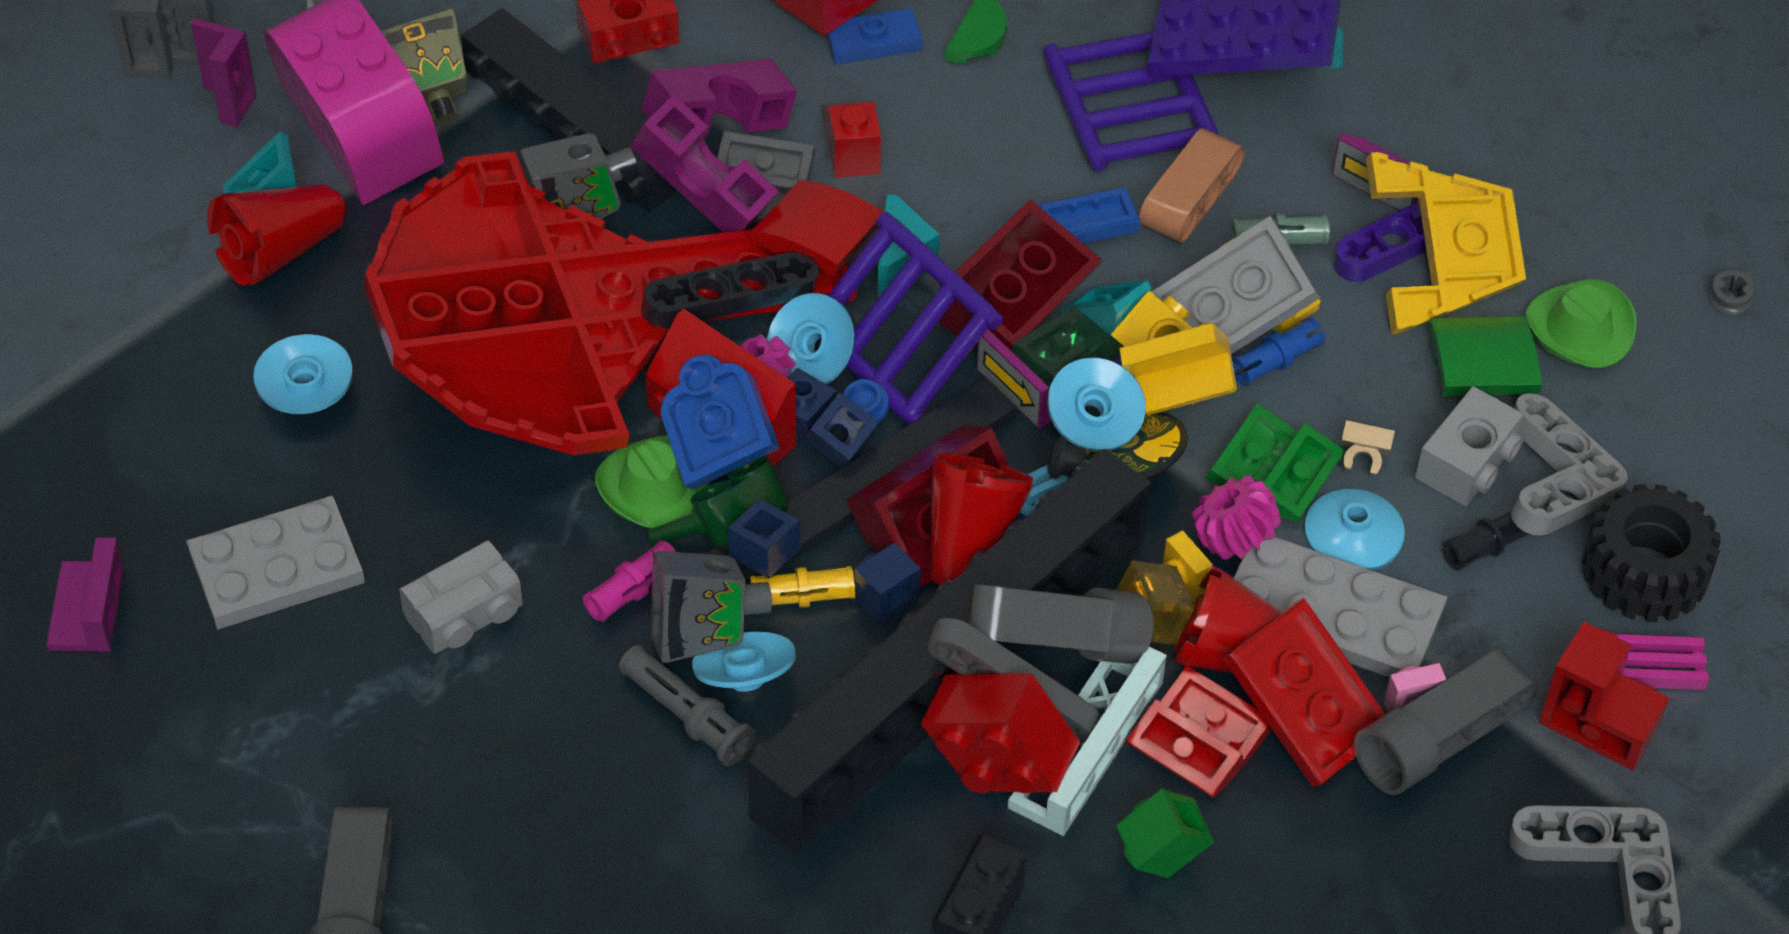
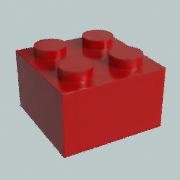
(1000, 732)

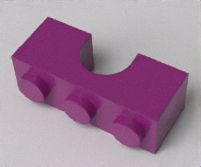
(748, 91)
(677, 150)

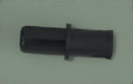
(1485, 539)

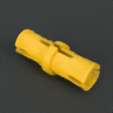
(809, 586)

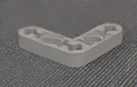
(1587, 474)
(1628, 852)

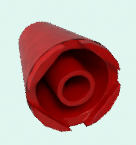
(271, 227)
(970, 510)
(1221, 621)

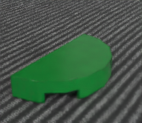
(979, 32)

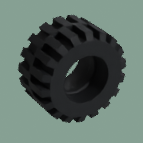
(1645, 583)

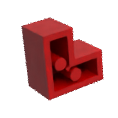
(1598, 703)

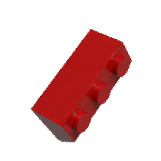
(693, 337)

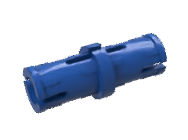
(1278, 351)

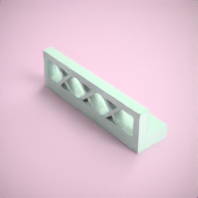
(1104, 742)

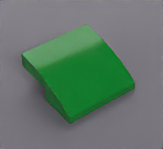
(1486, 354)
(1285, 460)

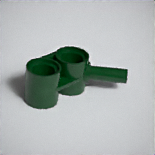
(724, 503)

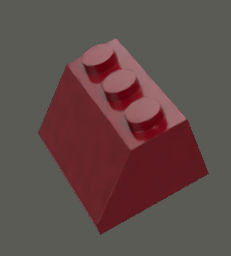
(1023, 273)
(900, 501)

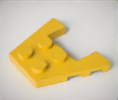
(1467, 236)

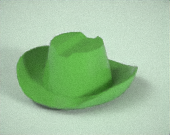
(1584, 322)
(645, 483)

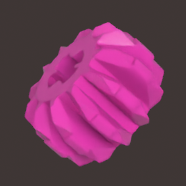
(1236, 517)

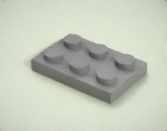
(1244, 285)
(275, 562)

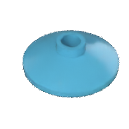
(807, 320)
(303, 374)
(1100, 385)
(1365, 543)
(749, 664)

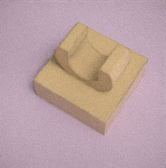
(1366, 440)

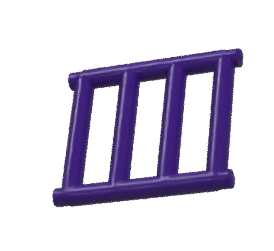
(1087, 122)
(951, 288)

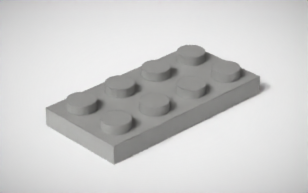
(1369, 615)

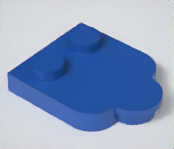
(715, 420)

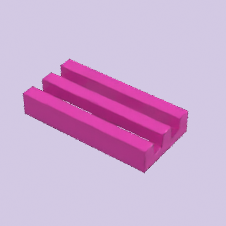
(1667, 651)

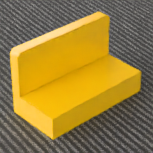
(1181, 367)

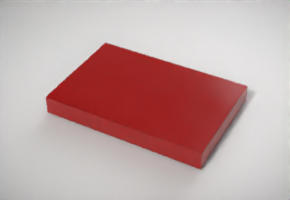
(1305, 690)

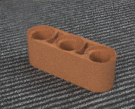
(1191, 185)

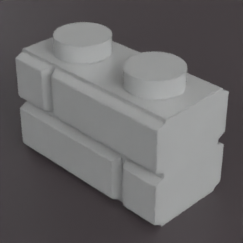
(461, 598)

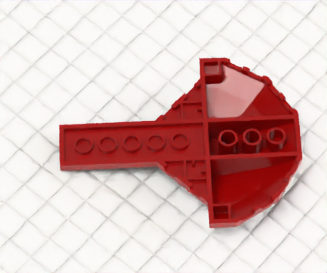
(529, 308)

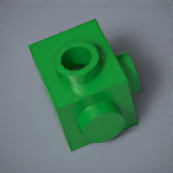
(1164, 833)

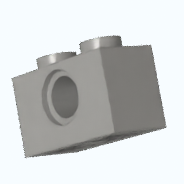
(1470, 447)

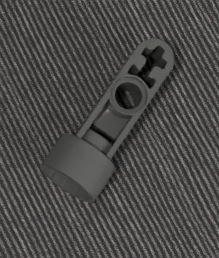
(1100, 624)
(1443, 721)
(356, 871)

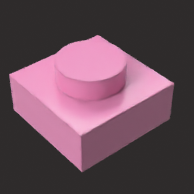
(1411, 684)

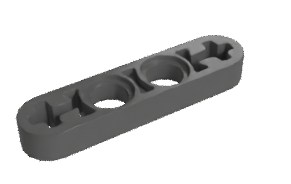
(973, 652)

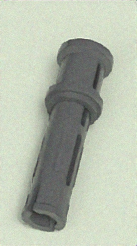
(700, 715)

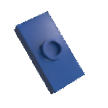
(875, 36)
(1096, 215)

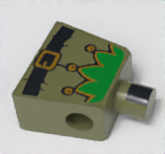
(434, 59)

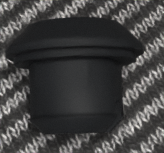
(1064, 458)

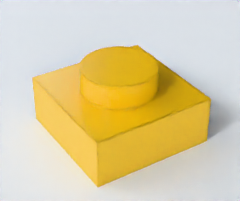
(1189, 560)

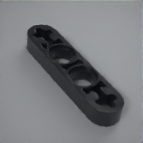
(781, 275)

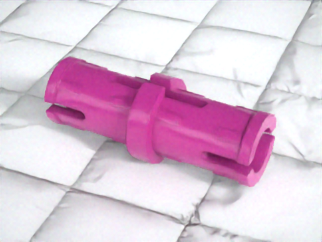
(627, 584)

